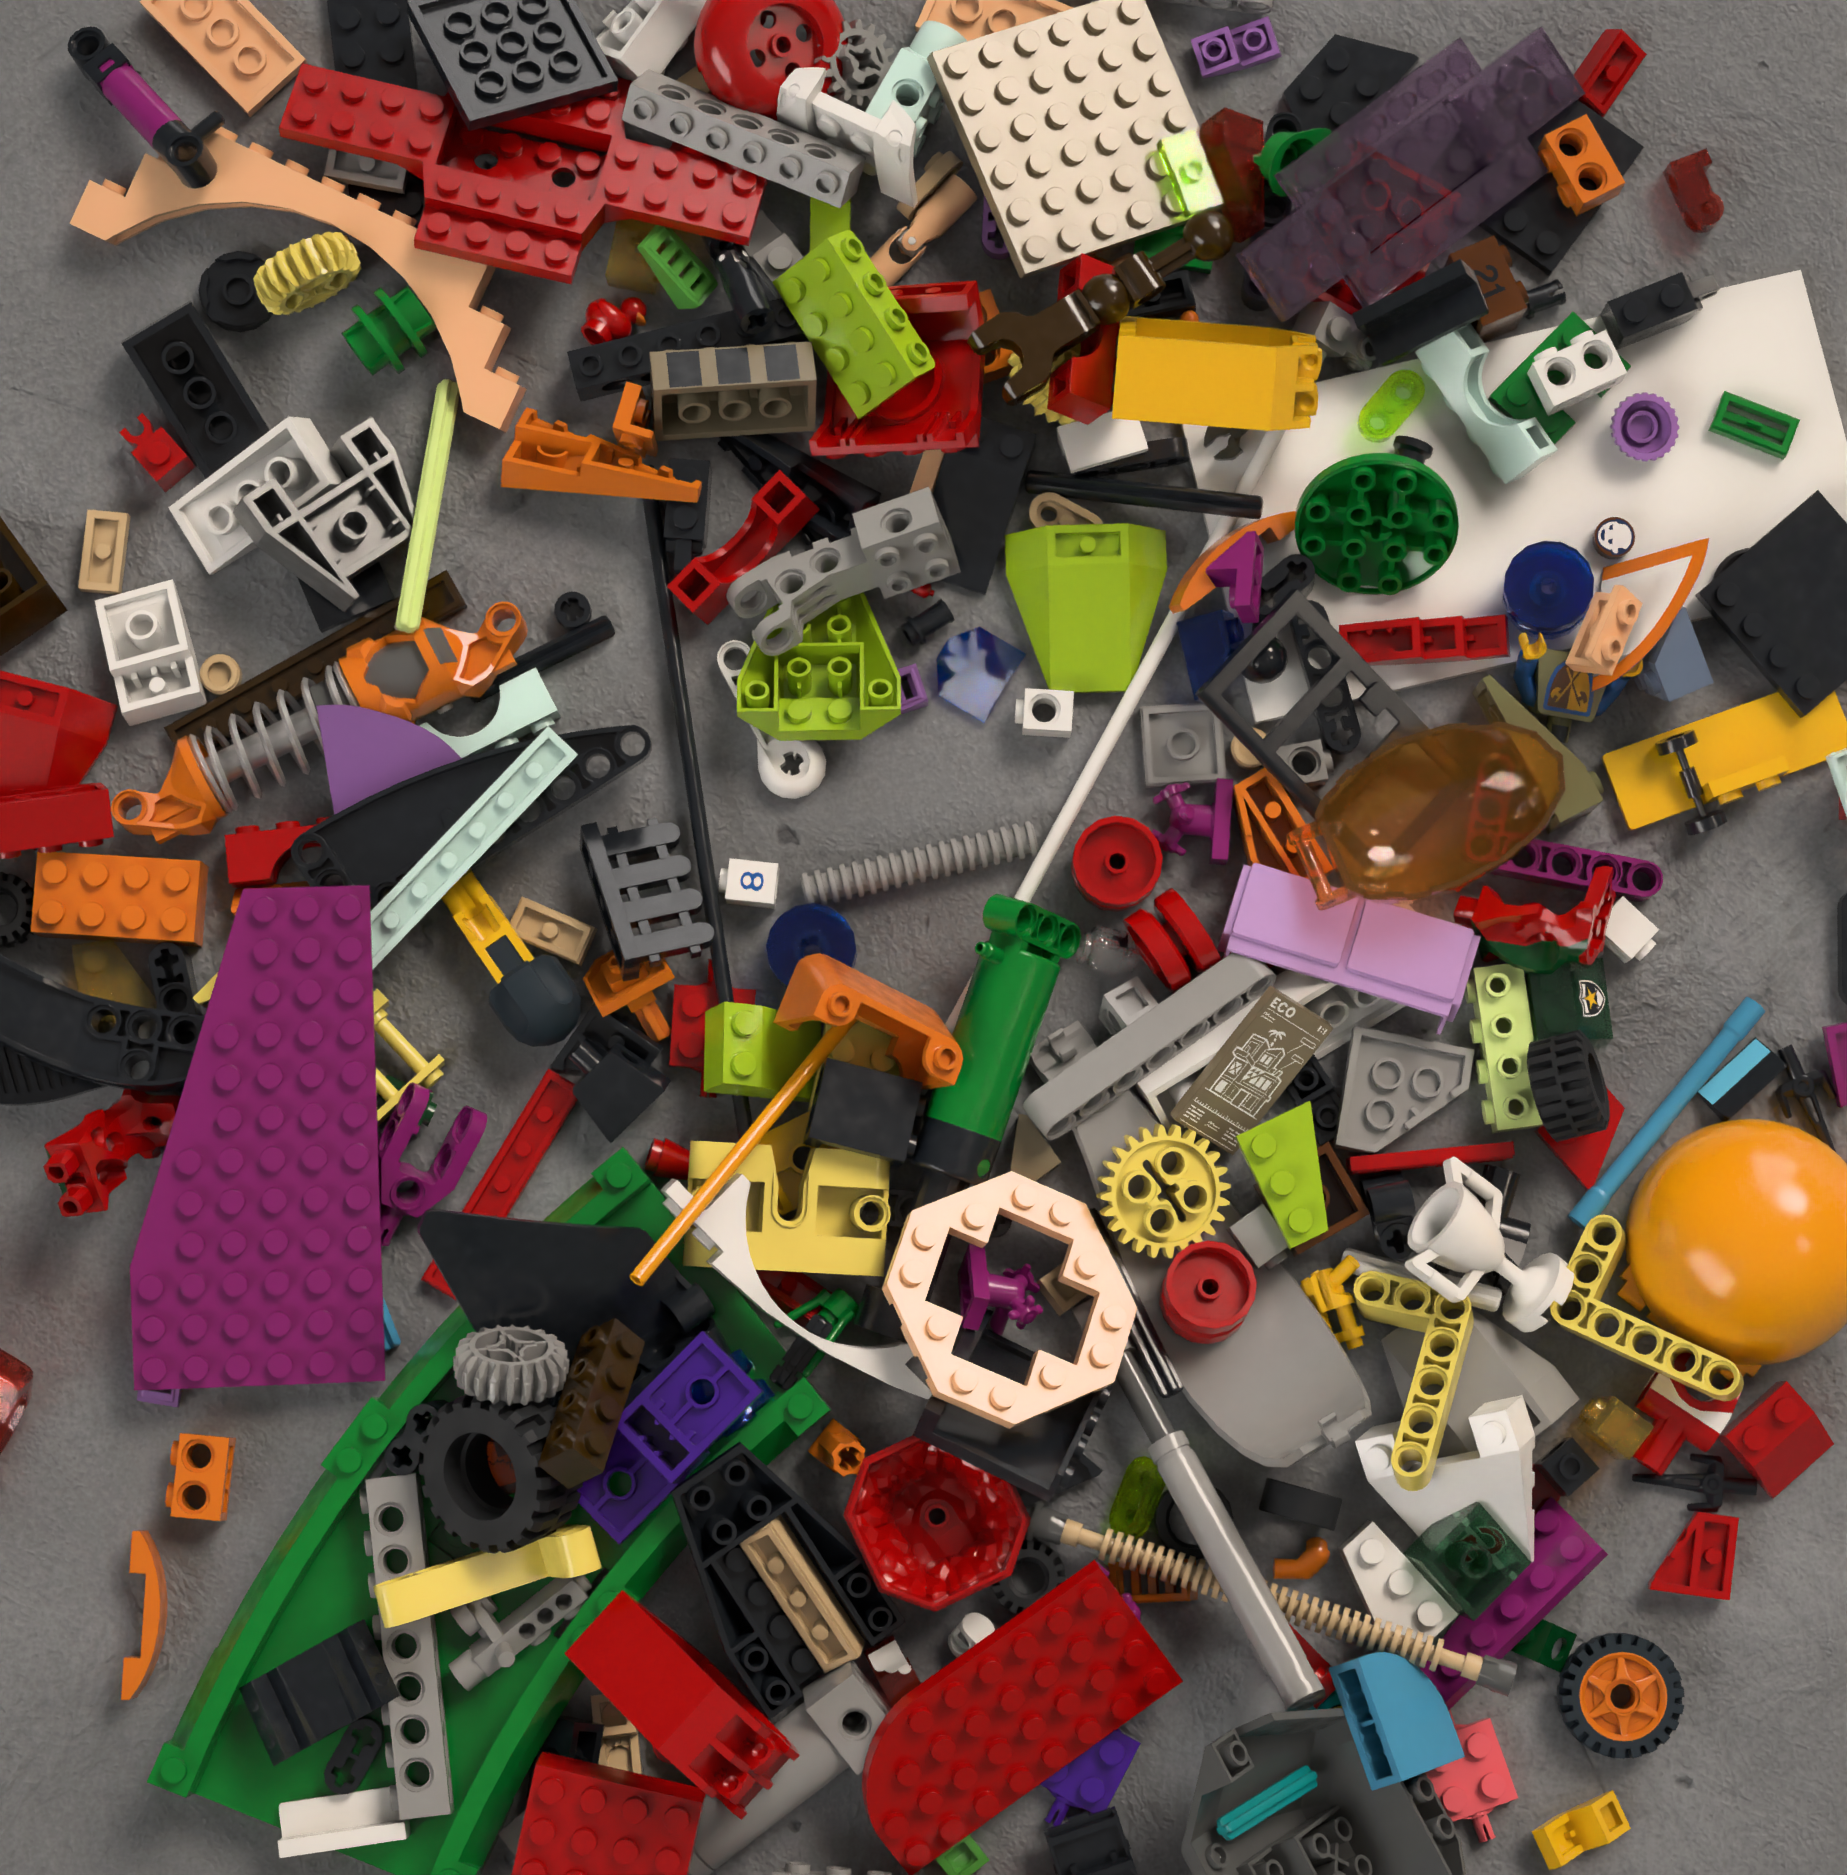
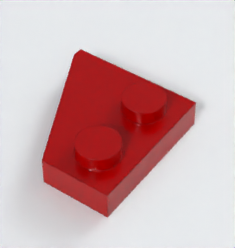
(1586, 1153)
(1700, 1558)

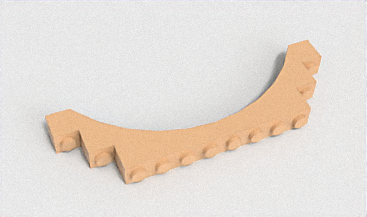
(250, 178)

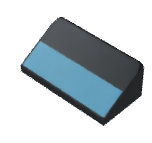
(1741, 1079)

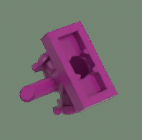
(1198, 819)
(1005, 1293)

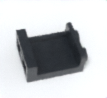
(865, 1112)

